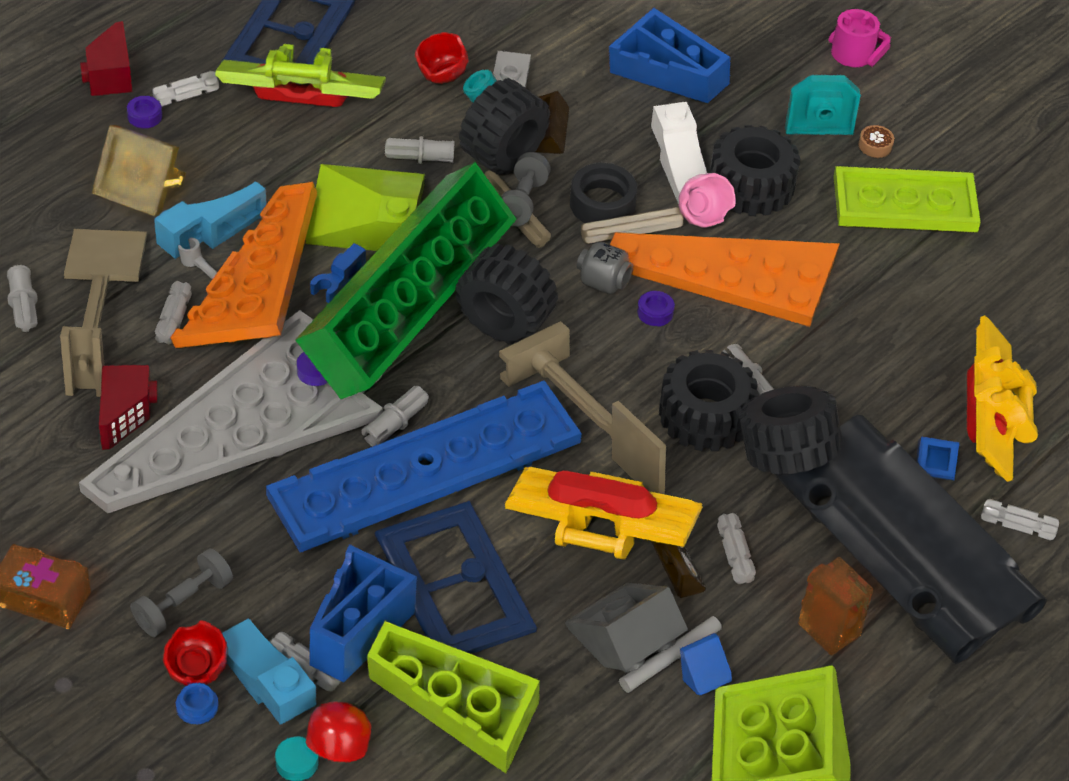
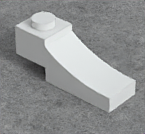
(678, 143)

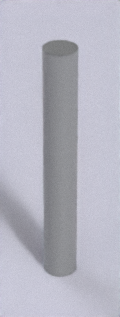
(668, 656)

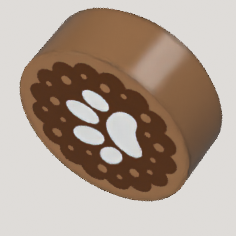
(876, 141)

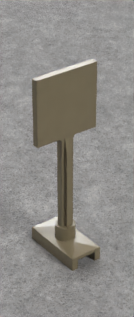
(99, 258)
(633, 444)

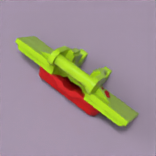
(279, 77)

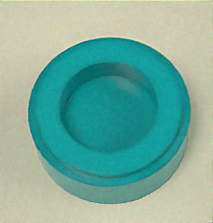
(477, 83)
(295, 759)

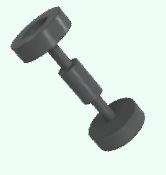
(531, 172)
(213, 569)

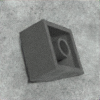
(629, 625)

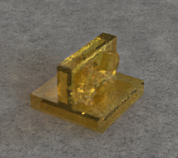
(137, 170)

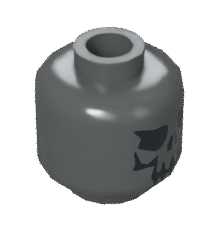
(605, 267)

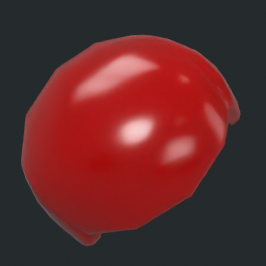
(442, 57)
(196, 654)
(339, 732)

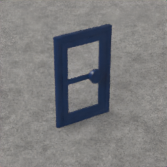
(303, 30)
(486, 563)

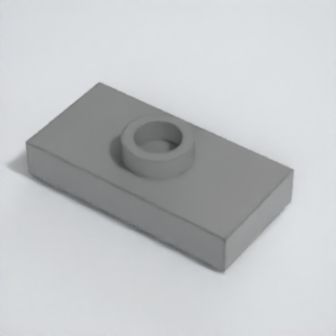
(512, 66)

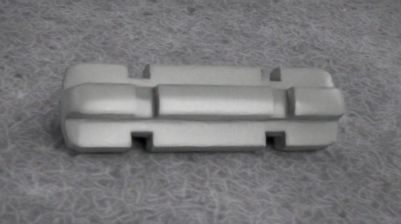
(186, 88)
(173, 311)
(1020, 519)
(736, 548)
(285, 645)

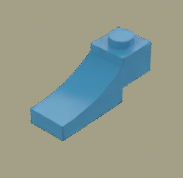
(210, 220)
(268, 673)

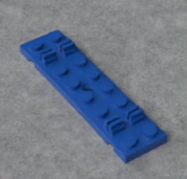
(390, 480)

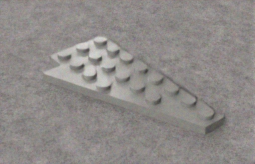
(233, 420)

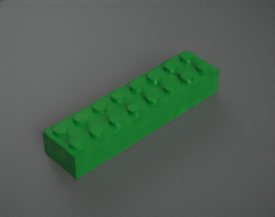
(405, 282)

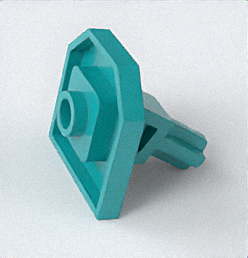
(823, 106)

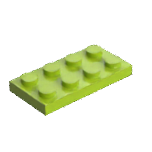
(906, 199)

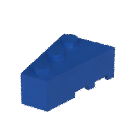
(670, 58)
(353, 612)

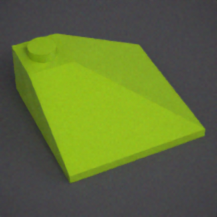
(361, 205)
(781, 729)

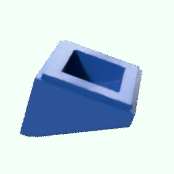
(938, 457)
(705, 665)

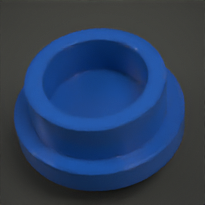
(196, 703)

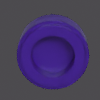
(144, 112)
(655, 308)
(308, 372)

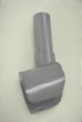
(193, 257)

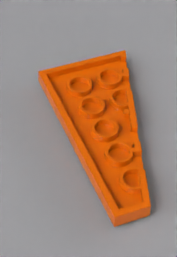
(751, 273)
(255, 284)

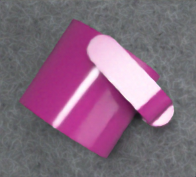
(856, 39)

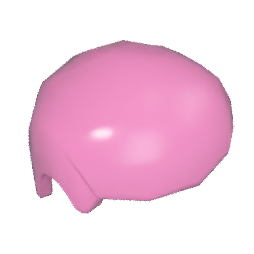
(706, 199)

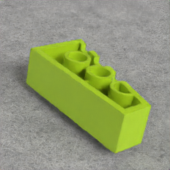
(457, 691)

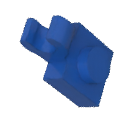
(342, 269)

